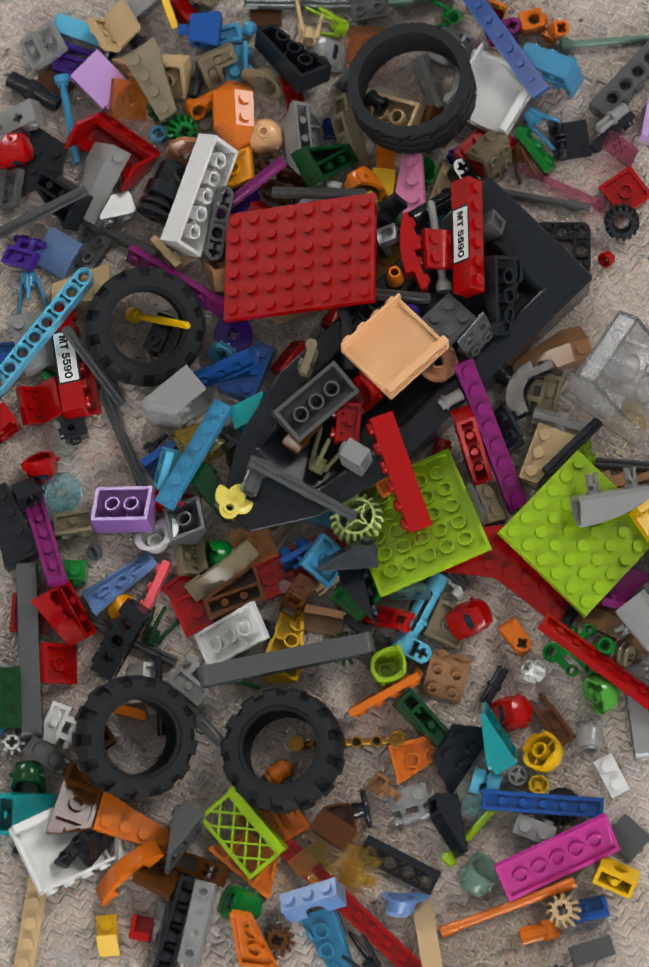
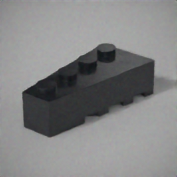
(290, 59)
(16, 537)

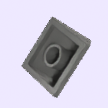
(190, 521)

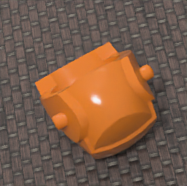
(365, 179)

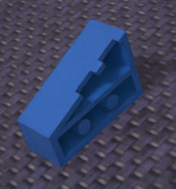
(251, 381)

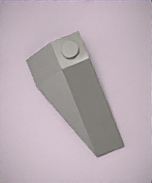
(101, 174)

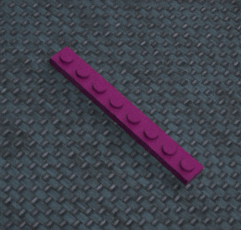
(490, 434)

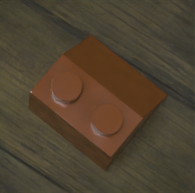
(157, 881)

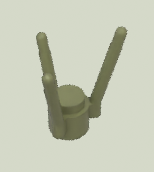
(318, 463)

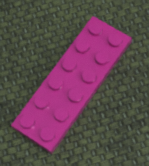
(557, 857)

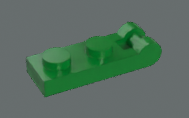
(534, 147)

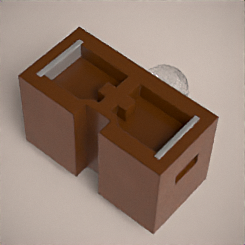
(296, 595)

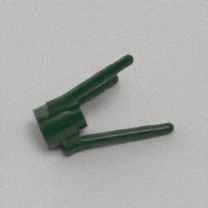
(151, 634)

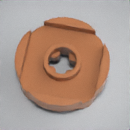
(178, 146)
(445, 371)

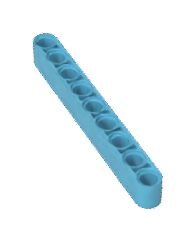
(44, 332)

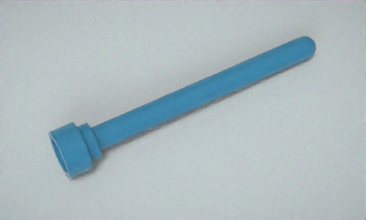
(62, 82)

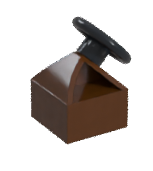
(337, 822)

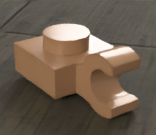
(383, 785)

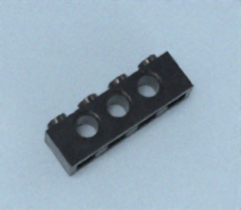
(139, 616)

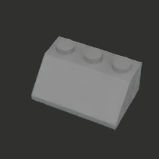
(45, 358)

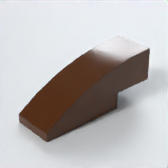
(202, 869)

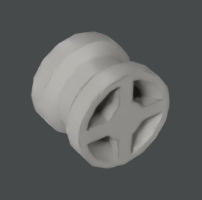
(518, 773)

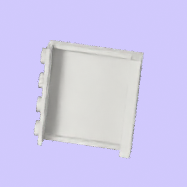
(499, 93)
(41, 851)

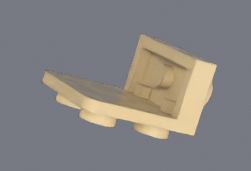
(116, 28)

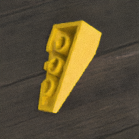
(287, 635)

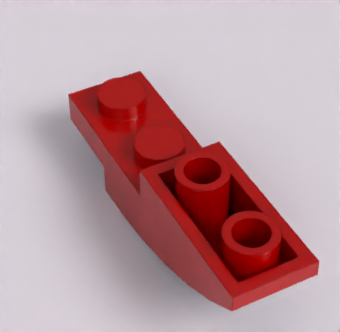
(409, 247)

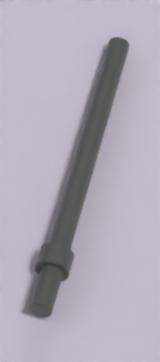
(570, 204)

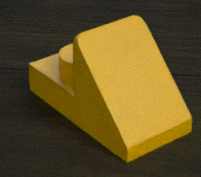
(107, 935)

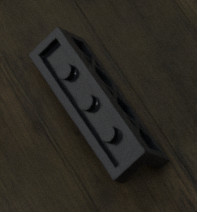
(407, 860)

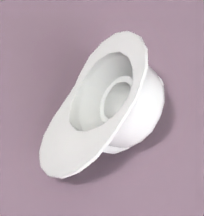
(158, 540)

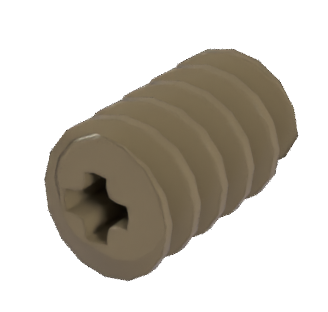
(623, 652)

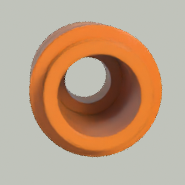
(279, 771)

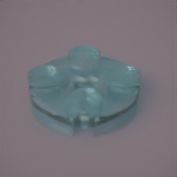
(67, 501)

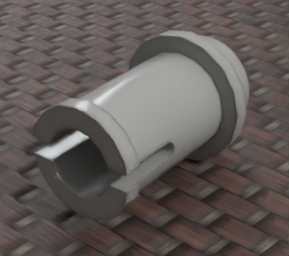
(450, 399)

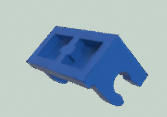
(592, 909)

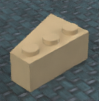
(100, 275)

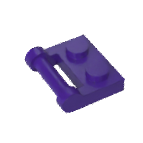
(68, 63)

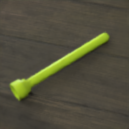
(447, 857)

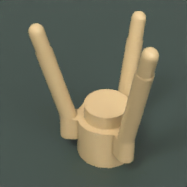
(307, 34)

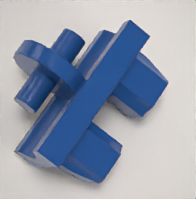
(292, 559)

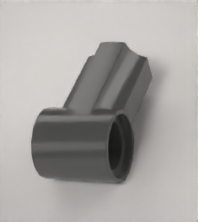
(253, 480)

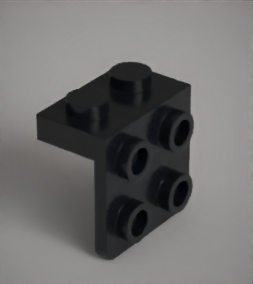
(509, 428)

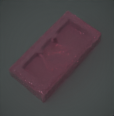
(619, 148)

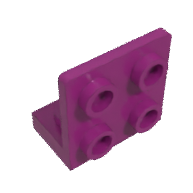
(622, 591)

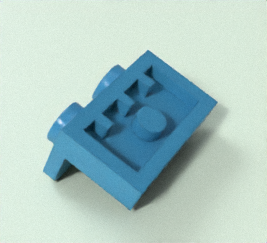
(243, 54)

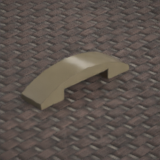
(223, 571)

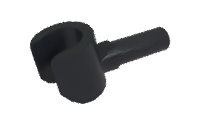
(155, 443)

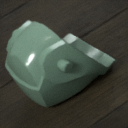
(478, 875)

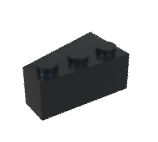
(53, 185)

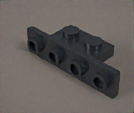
(86, 845)

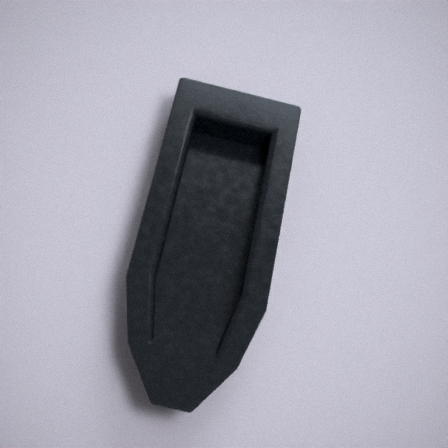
(548, 292)

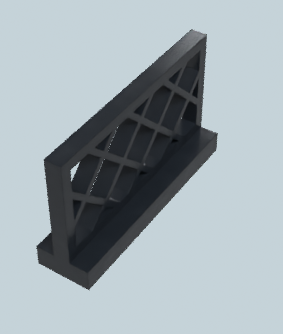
(346, 328)

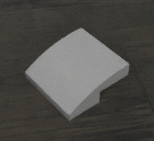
(43, 46)

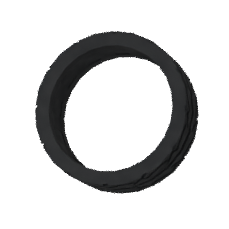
(397, 41)

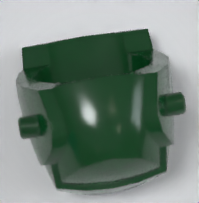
(28, 777)

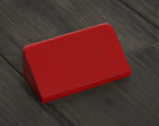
(182, 10)

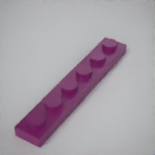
(208, 299)
(46, 545)

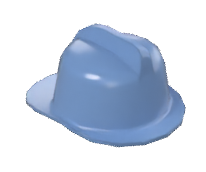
(402, 904)

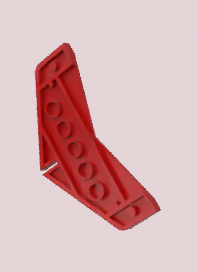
(514, 573)

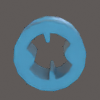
(156, 128)

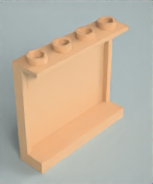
(393, 346)

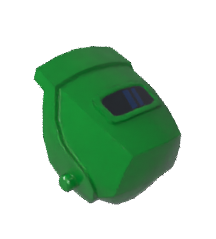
(239, 899)

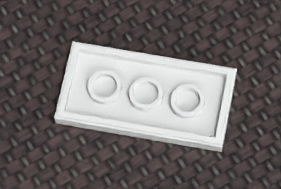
(232, 634)

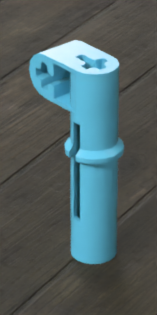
(435, 585)

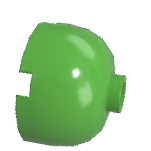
(601, 693)

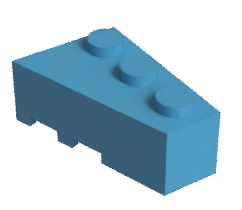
(555, 67)

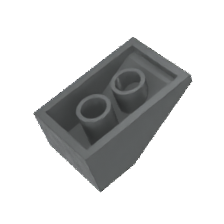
(185, 828)

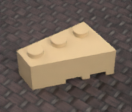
(544, 446)

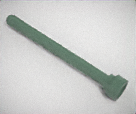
(567, 44)

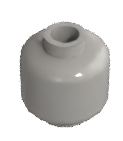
(589, 737)

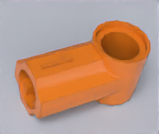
(555, 30)
(203, 104)
(542, 931)

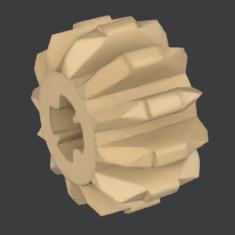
(564, 919)

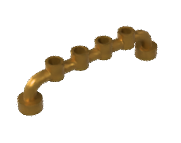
(395, 739)

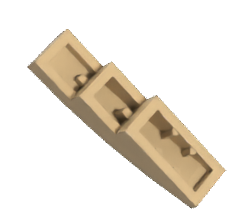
(427, 934)

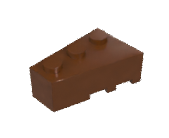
(235, 593)

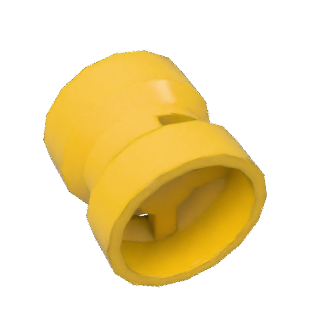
(540, 782)

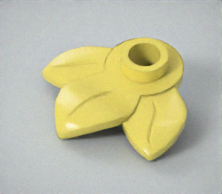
(234, 498)

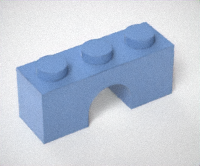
(326, 894)

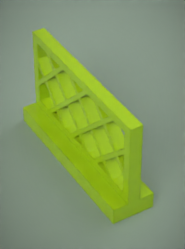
(257, 821)

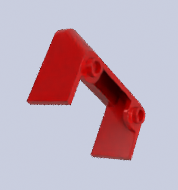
(111, 131)

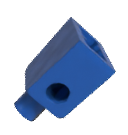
(203, 30)

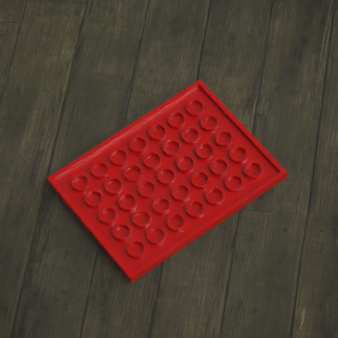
(301, 258)

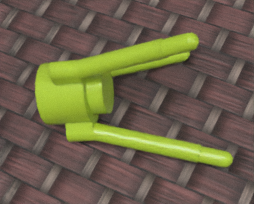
(338, 25)

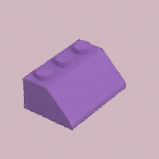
(124, 509)

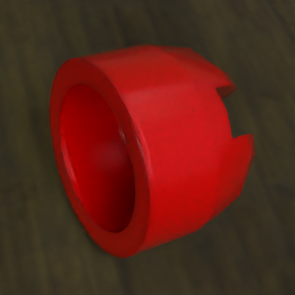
(602, 259)

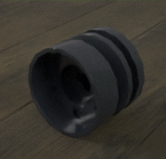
(159, 200)

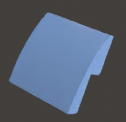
(59, 254)

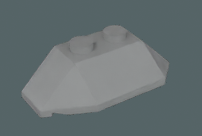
(301, 129)

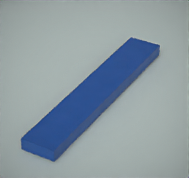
(541, 803)

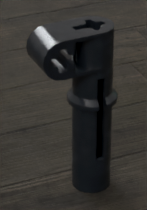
(458, 170)

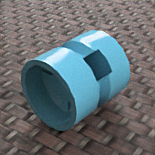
(484, 780)

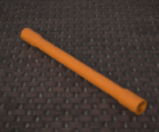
(458, 925)

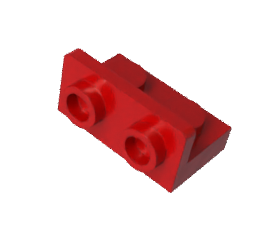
(346, 423)

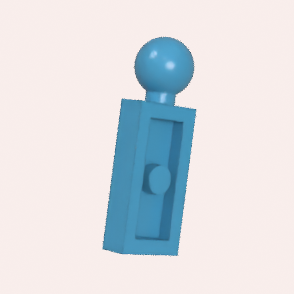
(233, 33)

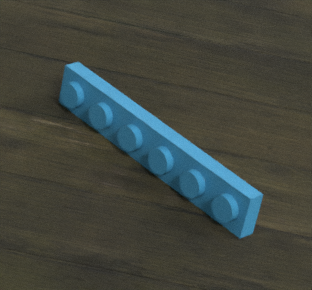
(194, 454)

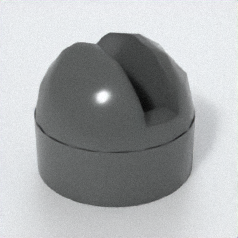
(98, 549)

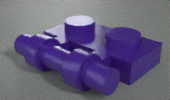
(23, 258)

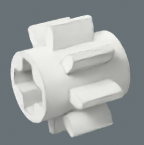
(533, 670)
(17, 747)

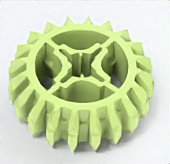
(364, 506)

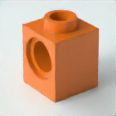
(528, 28)

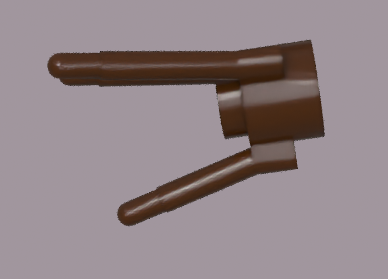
(522, 155)

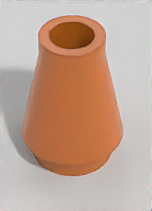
(394, 280)

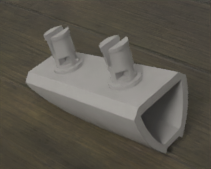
(601, 506)
(636, 621)

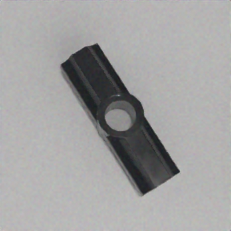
(33, 90)

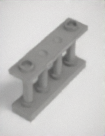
(198, 923)

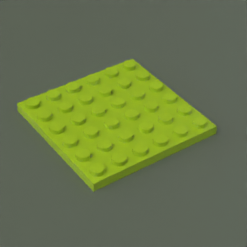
(448, 542)
(572, 559)

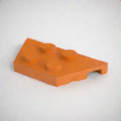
(261, 882)

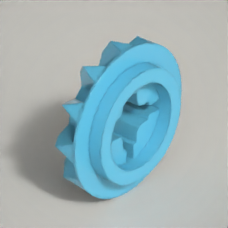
(217, 348)

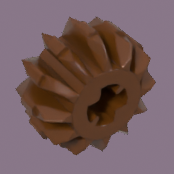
(275, 947)

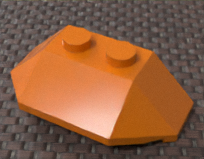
(233, 113)

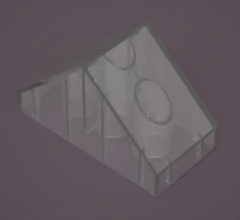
(615, 380)

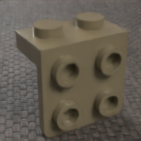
(494, 154)

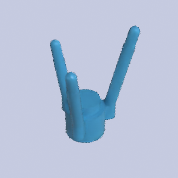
(532, 117)
(29, 281)

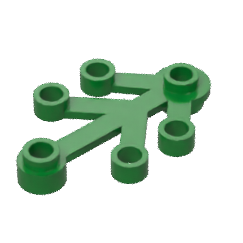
(560, 651)

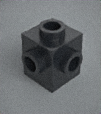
(80, 430)

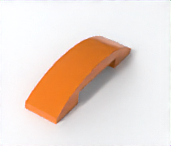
(125, 867)

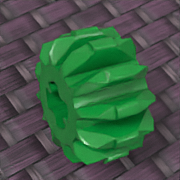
(177, 123)

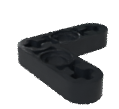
(576, 239)

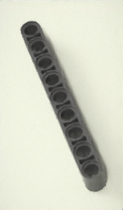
(29, 657)
(286, 660)

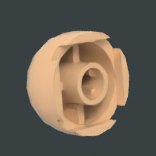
(266, 136)

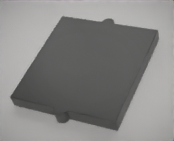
(630, 837)

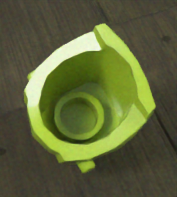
(388, 665)

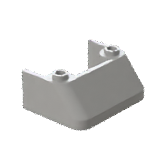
(176, 401)

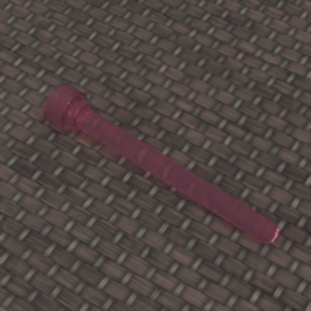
(597, 203)

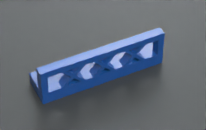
(228, 367)

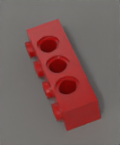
(471, 445)

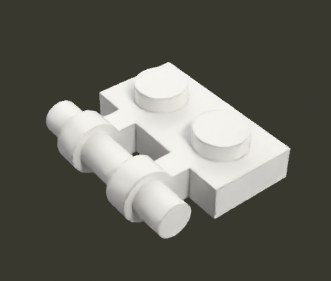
(55, 723)

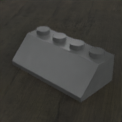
(315, 402)

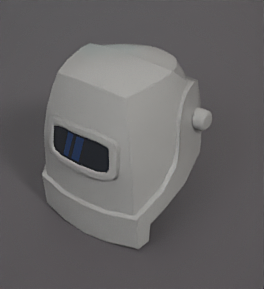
(331, 51)

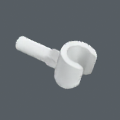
(457, 591)

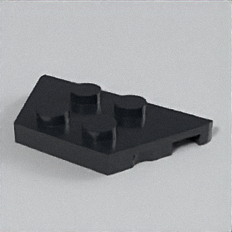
(47, 155)
(457, 753)

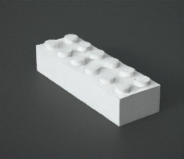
(190, 213)

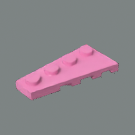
(411, 181)

